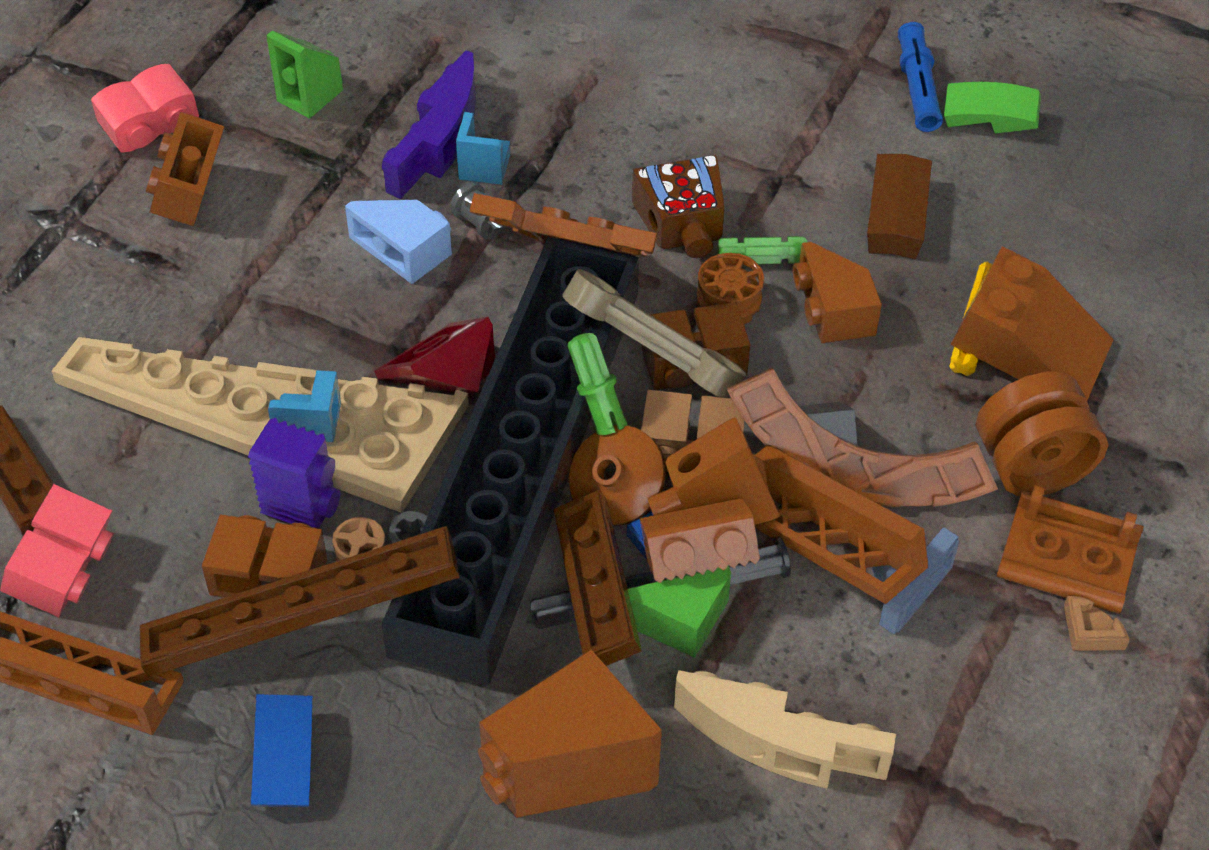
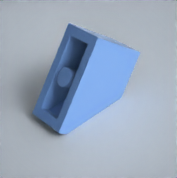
(400, 234)

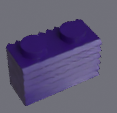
(293, 474)

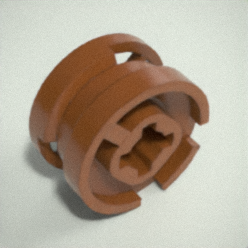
(729, 283)

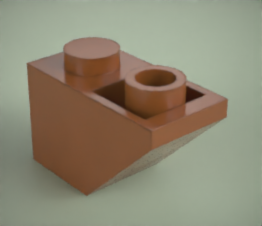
(837, 294)

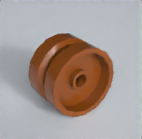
(1041, 433)

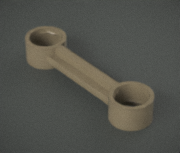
(604, 303)

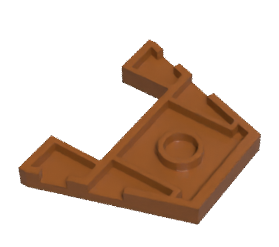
(559, 225)

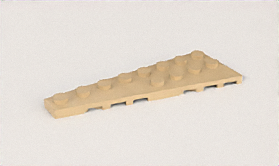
(382, 432)

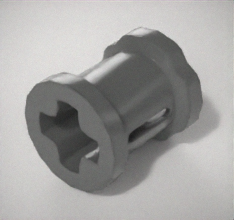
(484, 227)

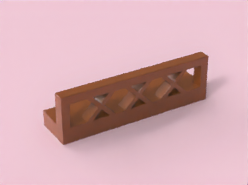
(843, 518)
(78, 685)

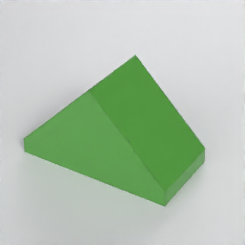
(681, 609)

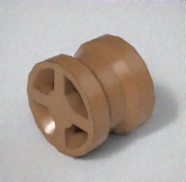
(357, 535)

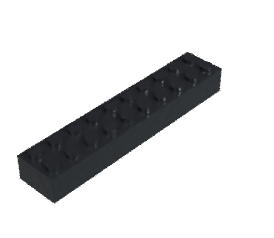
(509, 471)

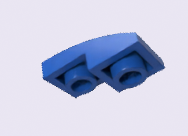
(282, 751)

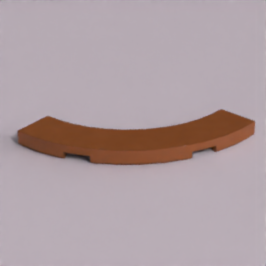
(879, 476)

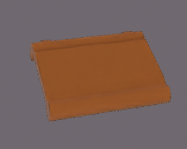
(1070, 550)

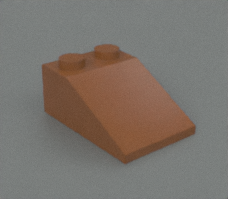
(1031, 324)

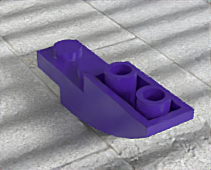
(432, 140)

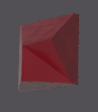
(447, 359)

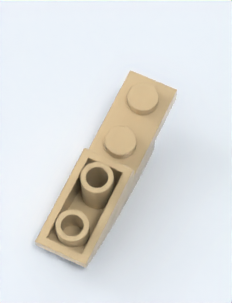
(756, 728)

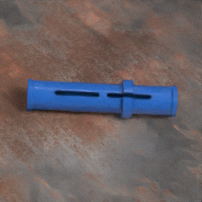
(914, 47)

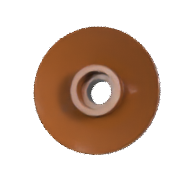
(637, 476)

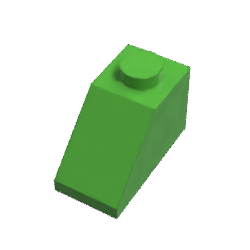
(303, 73)

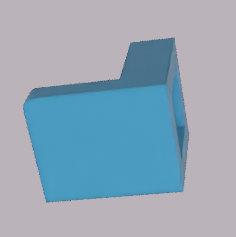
(480, 157)
(313, 411)

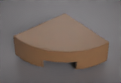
(1093, 628)

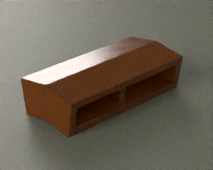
(899, 205)

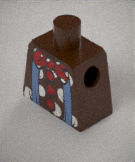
(681, 203)

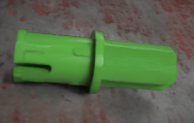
(596, 383)

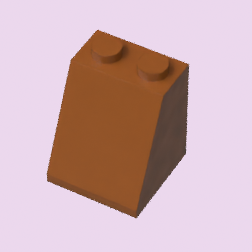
(569, 742)

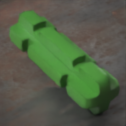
(764, 249)

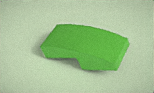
(1003, 104)

